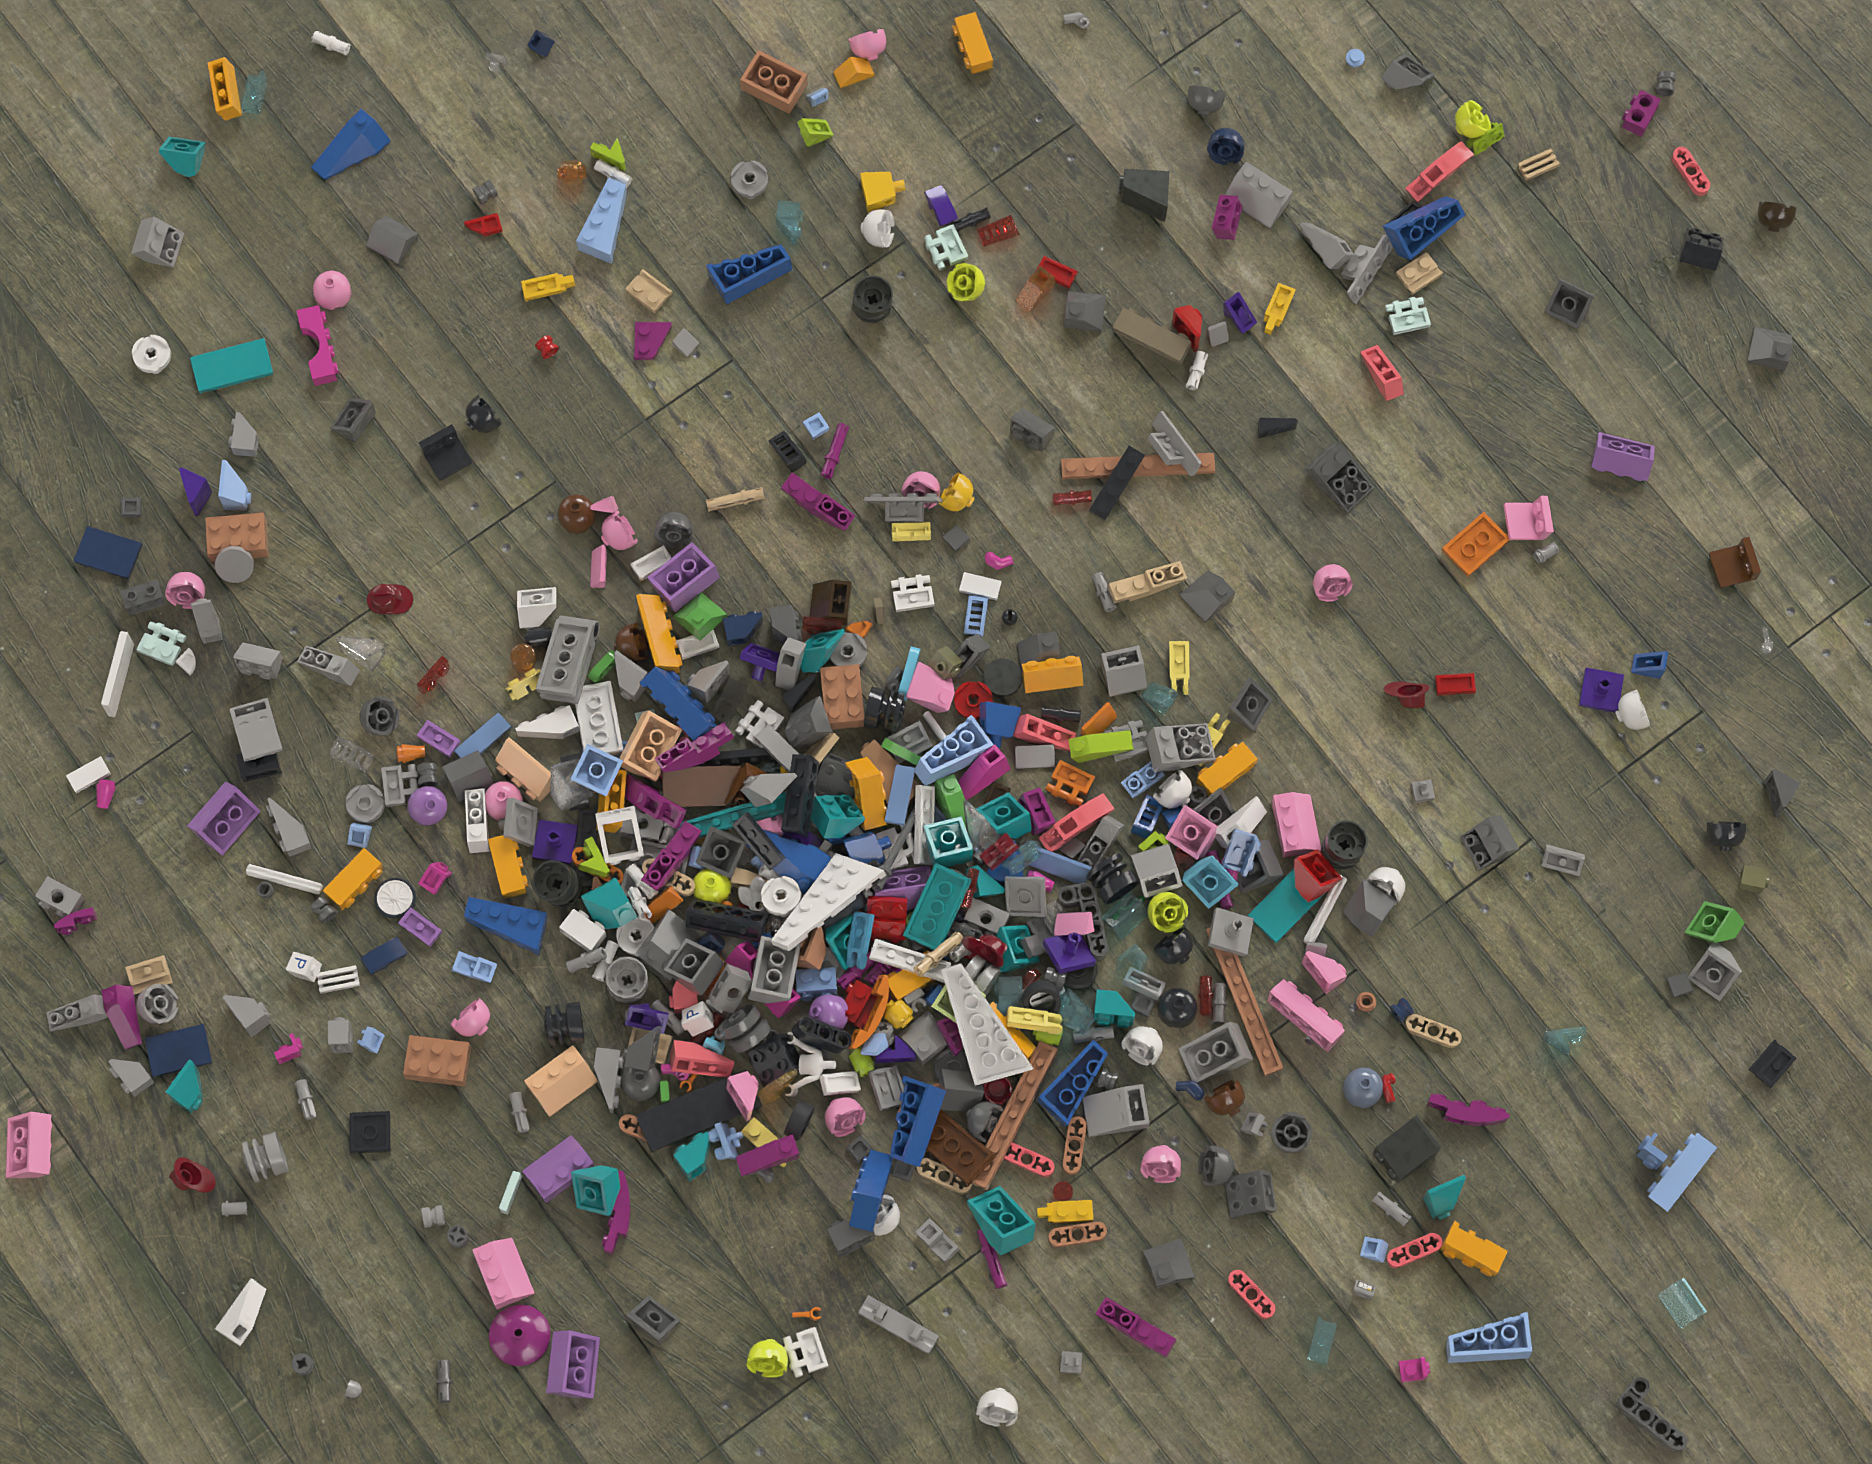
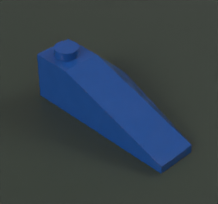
(355, 142)

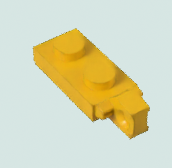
(546, 286)
(1278, 307)
(1067, 1211)

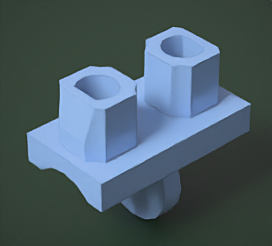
(729, 1141)

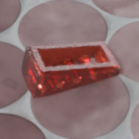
(995, 225)

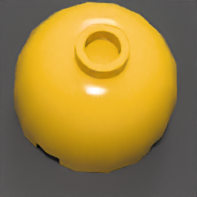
(958, 493)

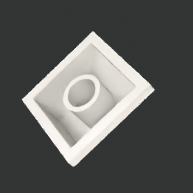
(535, 606)

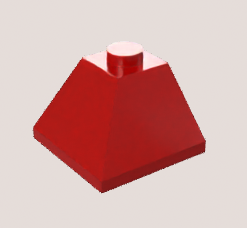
(1188, 322)
(1314, 875)

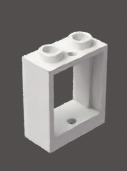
(616, 816)

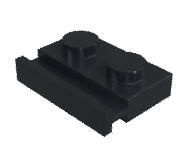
(1772, 1064)

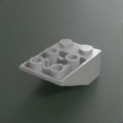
(256, 729)
(1179, 746)
(1116, 1111)

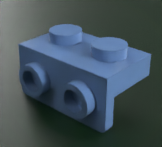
(1241, 852)
(815, 983)
(1651, 1156)

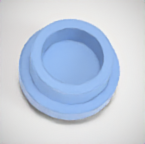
(1355, 58)

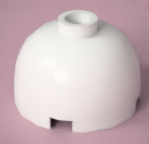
(877, 228)
(1632, 711)
(1174, 791)
(1388, 881)
(1143, 1045)
(887, 1217)
(997, 1407)

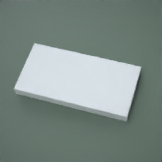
(117, 674)
(599, 718)

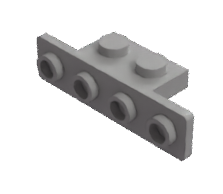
(1364, 266)
(1172, 446)
(904, 508)

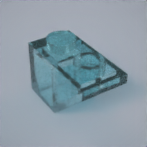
(788, 219)
(1009, 992)
(1075, 1012)

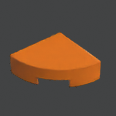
(859, 628)

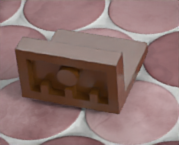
(1735, 564)

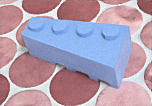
(954, 752)
(1493, 1341)

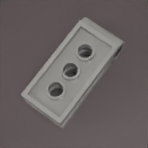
(567, 659)

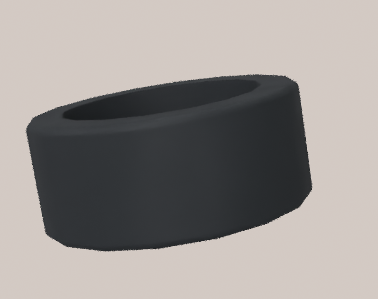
(1040, 987)
(799, 1120)

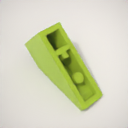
(1100, 745)

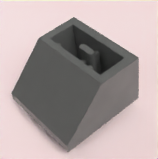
(1031, 430)
(785, 623)
(1489, 842)

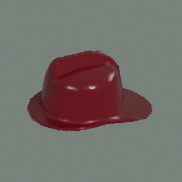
(390, 599)
(1409, 694)
(987, 947)
(191, 1175)

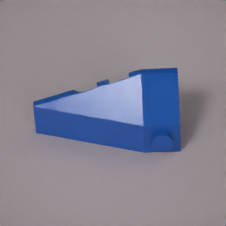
(801, 862)

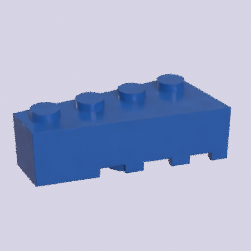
(509, 922)
(1069, 1088)
(916, 1120)
(870, 1189)

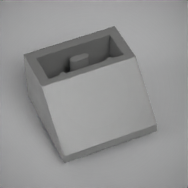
(157, 242)
(258, 661)
(1123, 671)
(1156, 870)

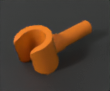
(690, 1080)
(807, 1314)

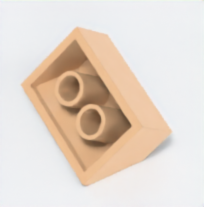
(648, 740)
(523, 770)
(561, 1081)

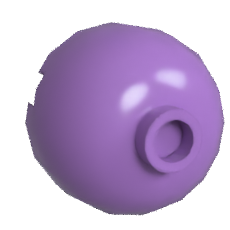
(427, 805)
(829, 1010)

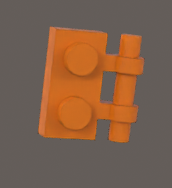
(1071, 777)

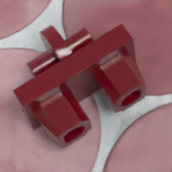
(999, 852)

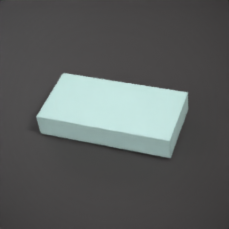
(510, 1192)

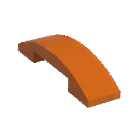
(881, 990)

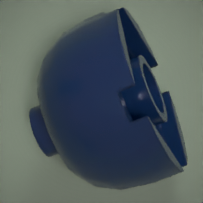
(1226, 146)

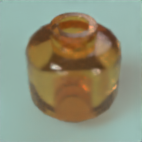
(571, 172)
(523, 657)

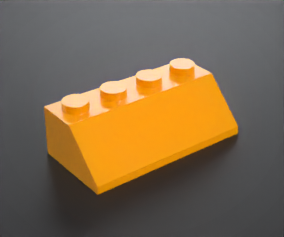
(658, 632)

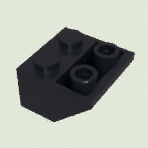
(1701, 249)

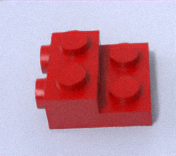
(889, 917)
(859, 1003)

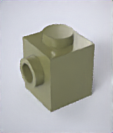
(945, 663)
(1753, 879)

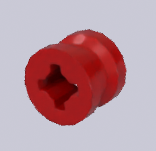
(547, 347)

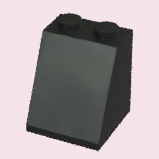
(1146, 191)
(1407, 1149)

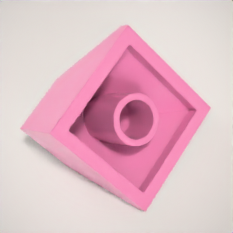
(930, 689)
(1192, 833)
(1324, 971)
(743, 1092)

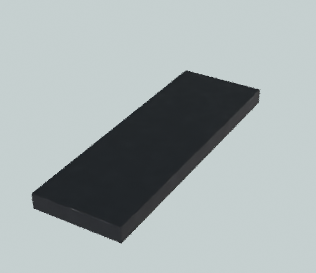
(689, 1115)

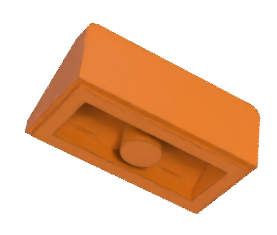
(1099, 721)
(661, 903)

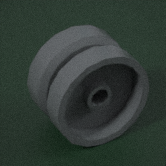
(744, 1028)

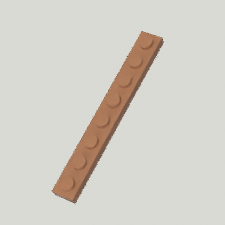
(1150, 466)
(1248, 1010)
(1016, 1110)

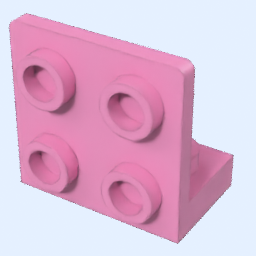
(1529, 520)

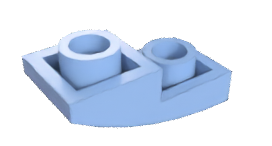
(1142, 780)

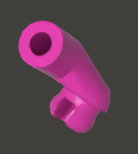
(997, 562)

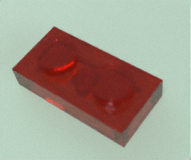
(814, 624)
(429, 680)

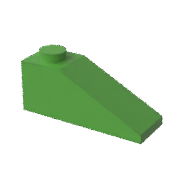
(950, 797)

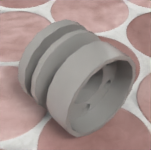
(623, 969)
(265, 1157)

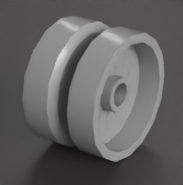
(983, 979)

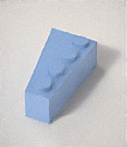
(603, 224)
(1682, 1171)

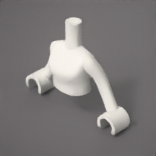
(809, 1065)

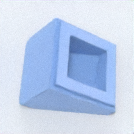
(818, 97)
(359, 835)
(875, 1044)
(1374, 1249)

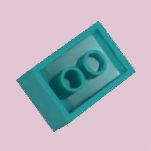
(1002, 1220)

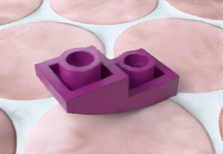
(69, 923)

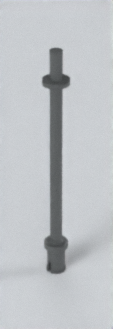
(895, 850)

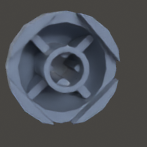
(1363, 1087)

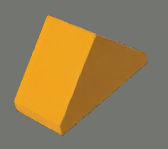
(853, 71)

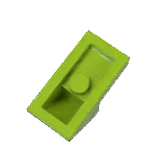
(814, 130)
(612, 157)
(596, 863)

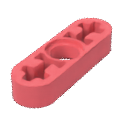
(1690, 162)
(1010, 1158)
(1398, 1251)
(1250, 1303)

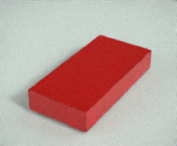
(1063, 274)
(1455, 684)

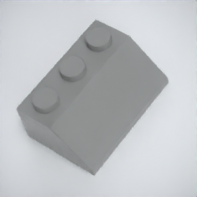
(1259, 194)
(773, 972)

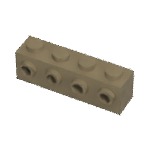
(1152, 336)

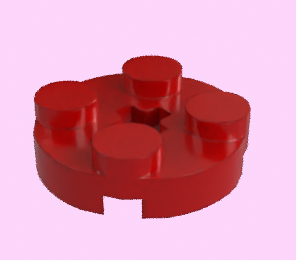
(973, 690)

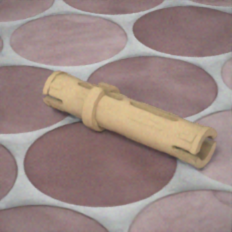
(734, 499)
(933, 958)

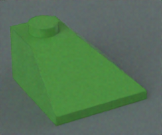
(700, 616)
(1715, 923)

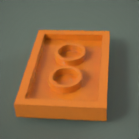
(1475, 544)

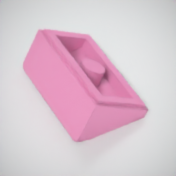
(605, 505)
(598, 567)
(1073, 922)

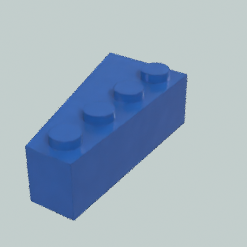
(1421, 227)
(749, 272)
(679, 702)

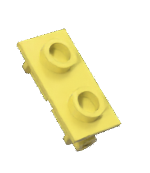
(911, 531)
(518, 687)

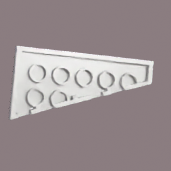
(828, 895)
(985, 1039)

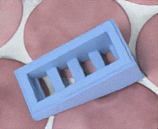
(980, 600)

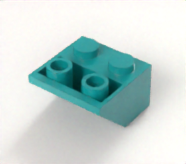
(835, 815)
(1112, 1009)
(693, 1157)

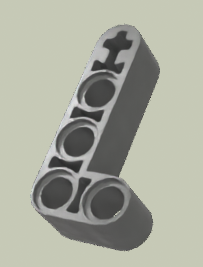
(1087, 903)
(1653, 1417)

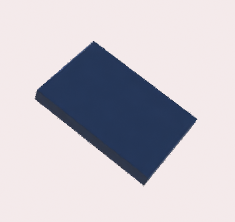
(107, 552)
(173, 1049)

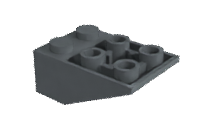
(1339, 477)

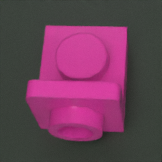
(434, 877)
(288, 1052)
(1414, 1369)

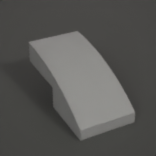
(937, 1240)

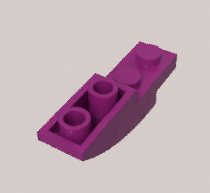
(817, 503)
(689, 754)
(652, 802)
(672, 856)
(1475, 1115)
(620, 1221)
(1135, 1327)

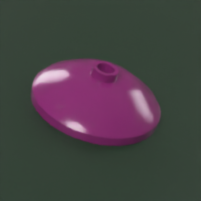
(525, 1348)

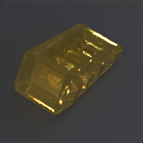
(775, 1089)

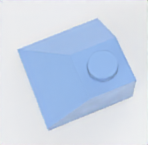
(232, 490)
(596, 770)

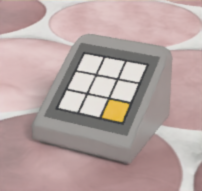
(1363, 1289)

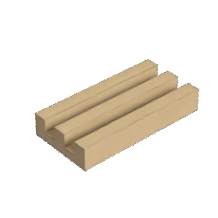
(1554, 164)

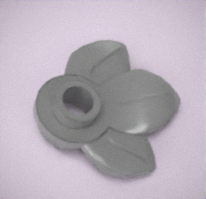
(752, 895)

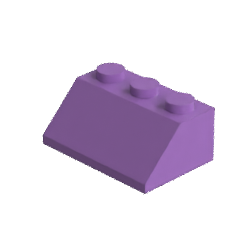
(1623, 457)
(683, 577)
(223, 818)
(906, 884)
(553, 1170)
(573, 1364)

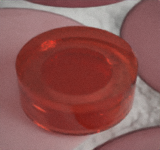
(1032, 976)
(1062, 1191)

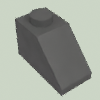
(971, 653)

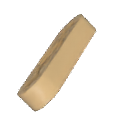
(683, 879)
(1417, 1031)
(927, 1175)

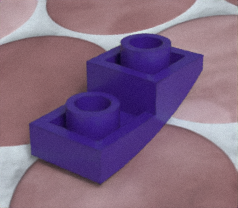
(941, 204)

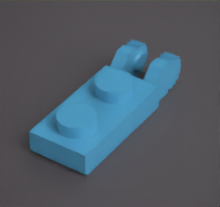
(859, 939)

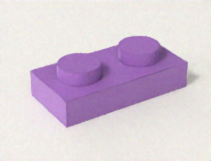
(438, 738)
(420, 927)

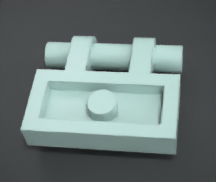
(951, 244)
(1410, 320)
(159, 649)

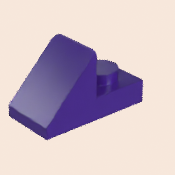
(1239, 312)
(644, 1018)
(901, 1053)

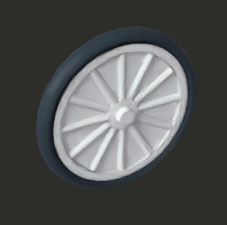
(394, 897)

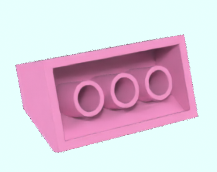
(1305, 1014)

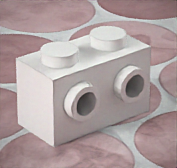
(583, 931)

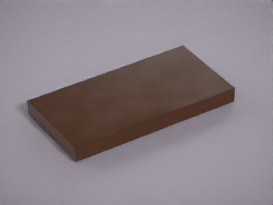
(699, 785)
(958, 1149)

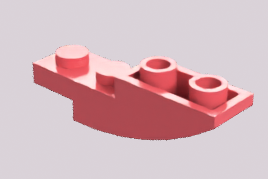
(1439, 171)
(1076, 822)

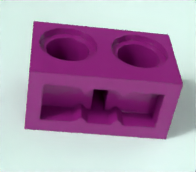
(1643, 114)
(1227, 217)
(1040, 813)

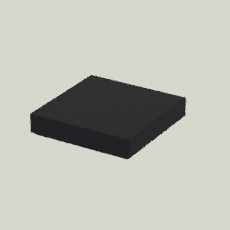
(370, 1132)

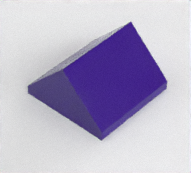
(196, 488)

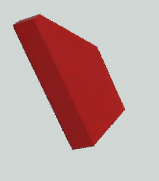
(485, 225)

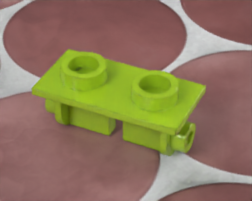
(1492, 136)

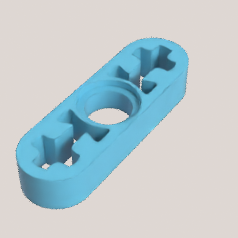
(911, 664)

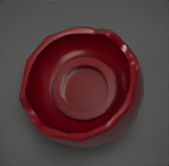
(997, 1091)

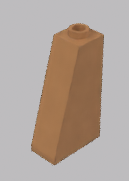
(886, 764)

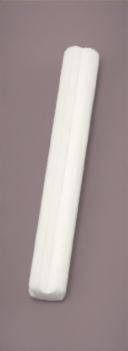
(284, 879)
(1324, 911)

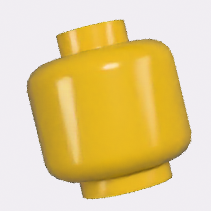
(898, 1014)

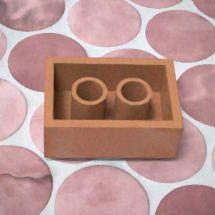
(773, 82)
(242, 530)
(842, 696)
(437, 1060)

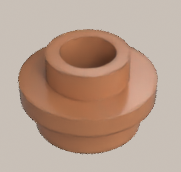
(1368, 996)

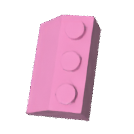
(1295, 824)
(28, 1145)
(503, 1272)

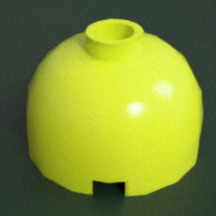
(1471, 121)
(965, 282)
(711, 886)
(1167, 911)
(767, 1357)

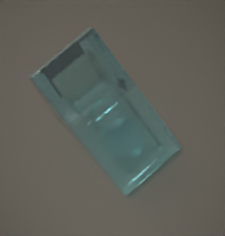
(1159, 697)
(1560, 1038)

